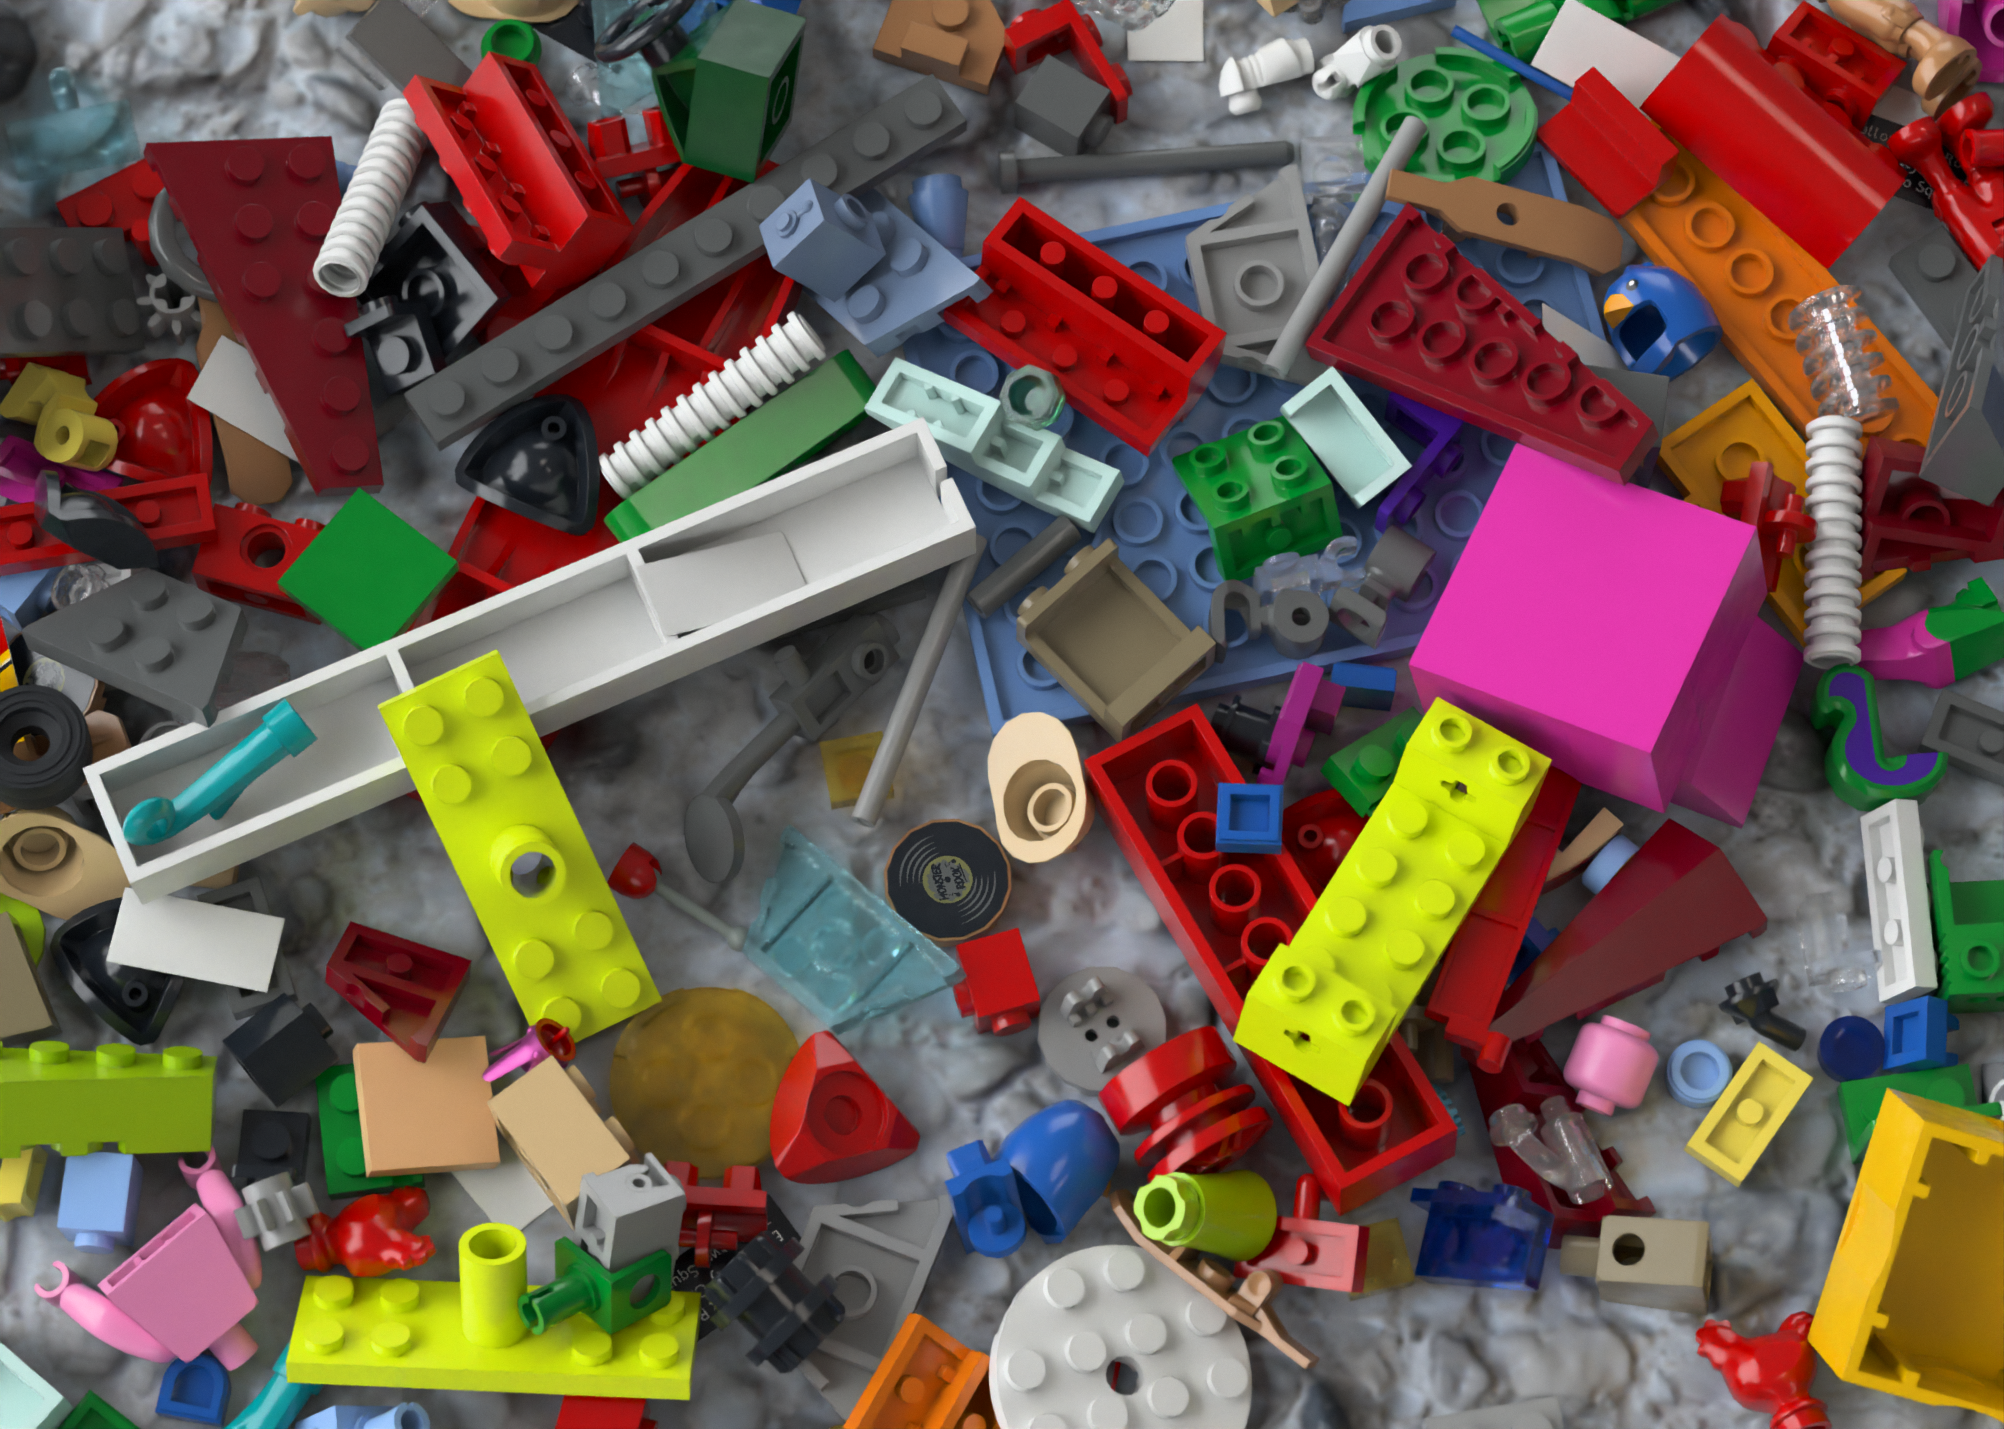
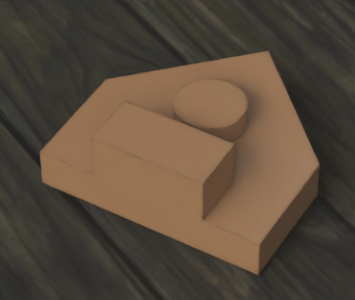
(944, 37)

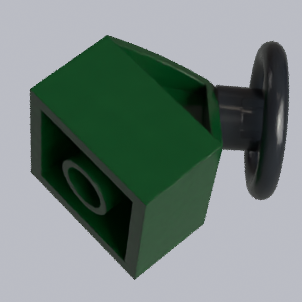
(722, 85)

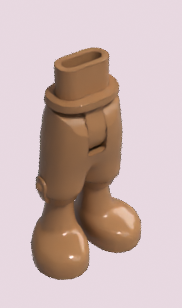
(1946, 61)

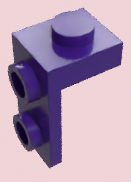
(1440, 438)

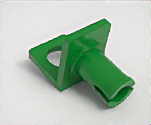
(591, 1289)

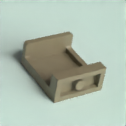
(1112, 641)

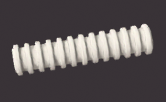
(371, 202)
(712, 405)
(1833, 553)

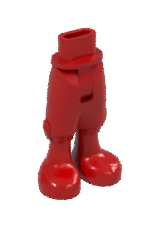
(1969, 212)

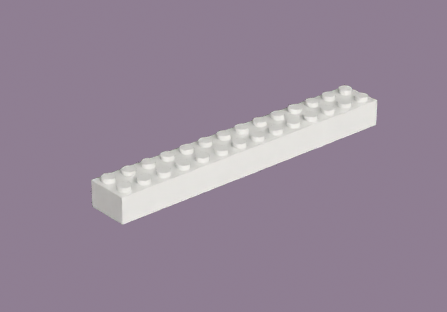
(568, 643)

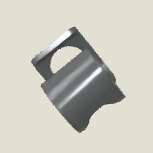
(1391, 571)
(1293, 621)

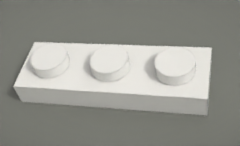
(1899, 901)

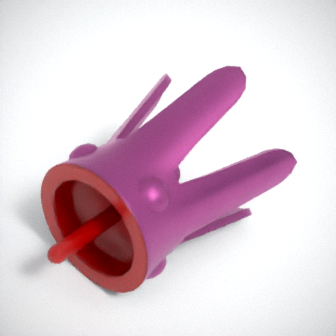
(541, 1041)

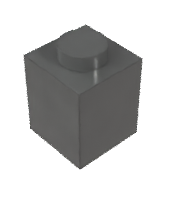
(1064, 109)

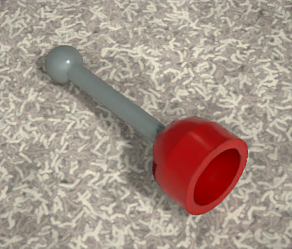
(640, 875)

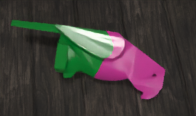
(1938, 642)

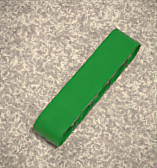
(754, 449)

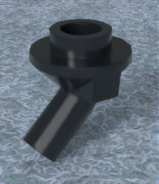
(1751, 1002)

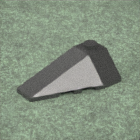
(1968, 423)

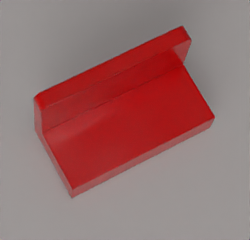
(1608, 145)

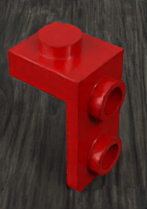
(1062, 28)

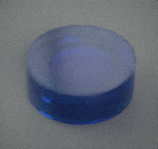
(1850, 1049)

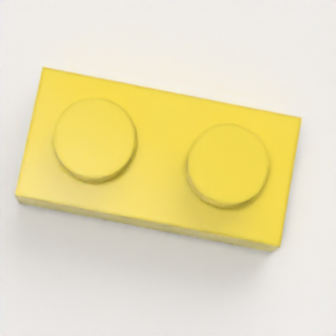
(1748, 1114)

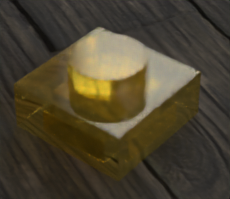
(847, 765)
(1387, 1261)

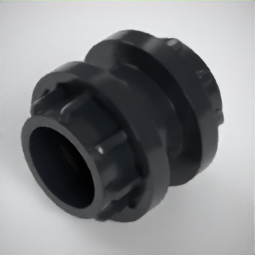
(775, 1302)

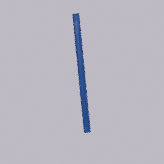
(1512, 62)

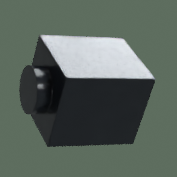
(283, 1048)

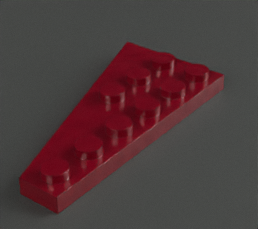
(258, 228)
(1465, 346)

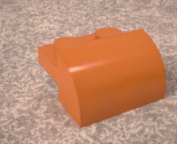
(926, 1384)

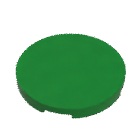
(1473, 109)

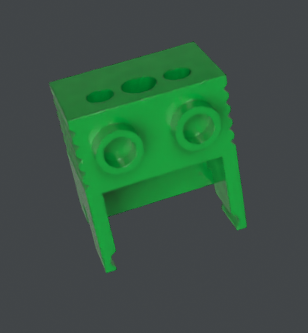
(1967, 940)

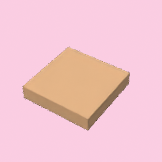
(428, 1112)

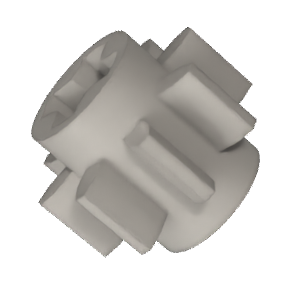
(161, 304)
(276, 1211)

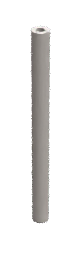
(1343, 250)
(916, 687)

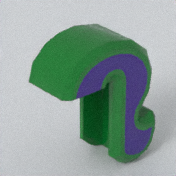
(1856, 755)

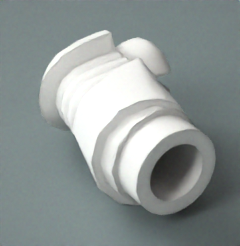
(1357, 61)
(1271, 64)

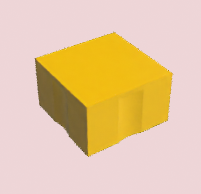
(1922, 1261)

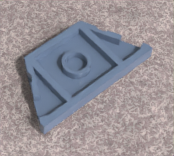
(905, 287)

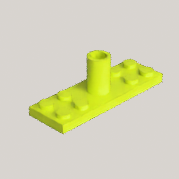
(491, 803)
(474, 1337)

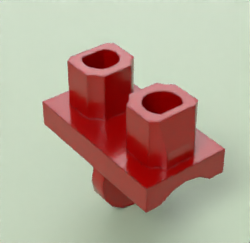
(616, 157)
(1774, 510)
(720, 1215)

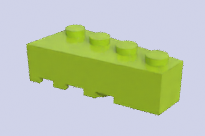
(106, 1096)

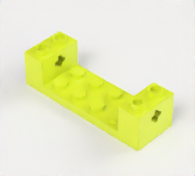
(1393, 903)

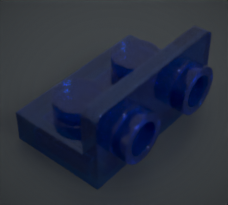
(1482, 1237)

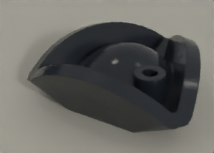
(538, 463)
(92, 524)
(124, 996)

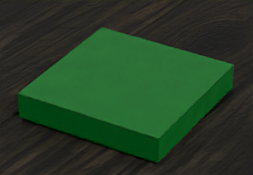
(368, 573)

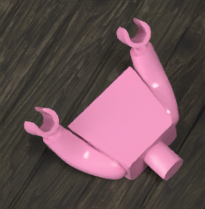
(180, 1287)

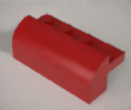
(1775, 140)
(522, 171)
(1108, 334)

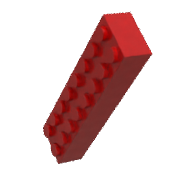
(1228, 921)

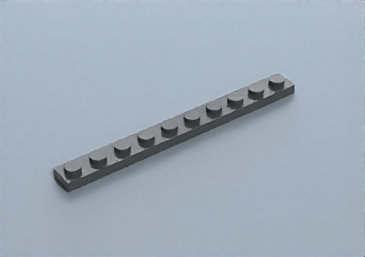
(676, 266)

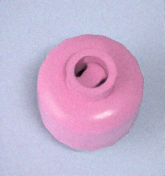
(1610, 1065)

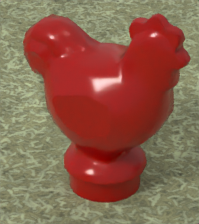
(369, 1235)
(1769, 1370)

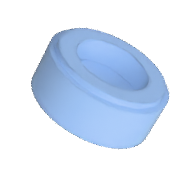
(1608, 863)
(1697, 1073)

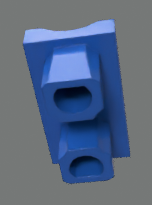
(985, 1202)

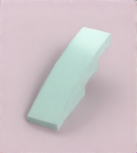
(983, 442)

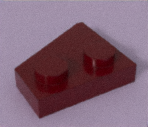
(398, 985)

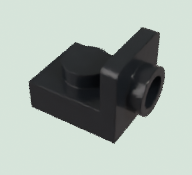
(400, 342)
(272, 1145)

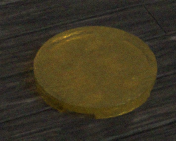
(701, 1078)

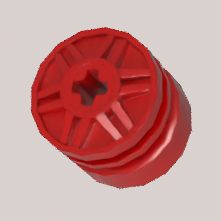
(1179, 1100)

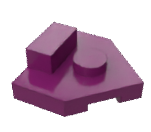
(1309, 704)

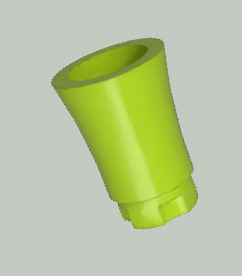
(1215, 1213)

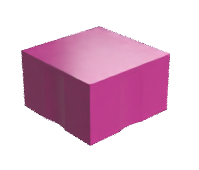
(1593, 623)

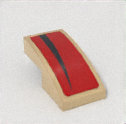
(1582, 850)

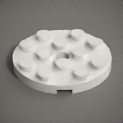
(1126, 1309)

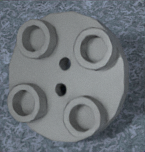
(1084, 1005)

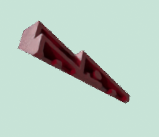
(1917, 521)
(1656, 912)
(1529, 1080)

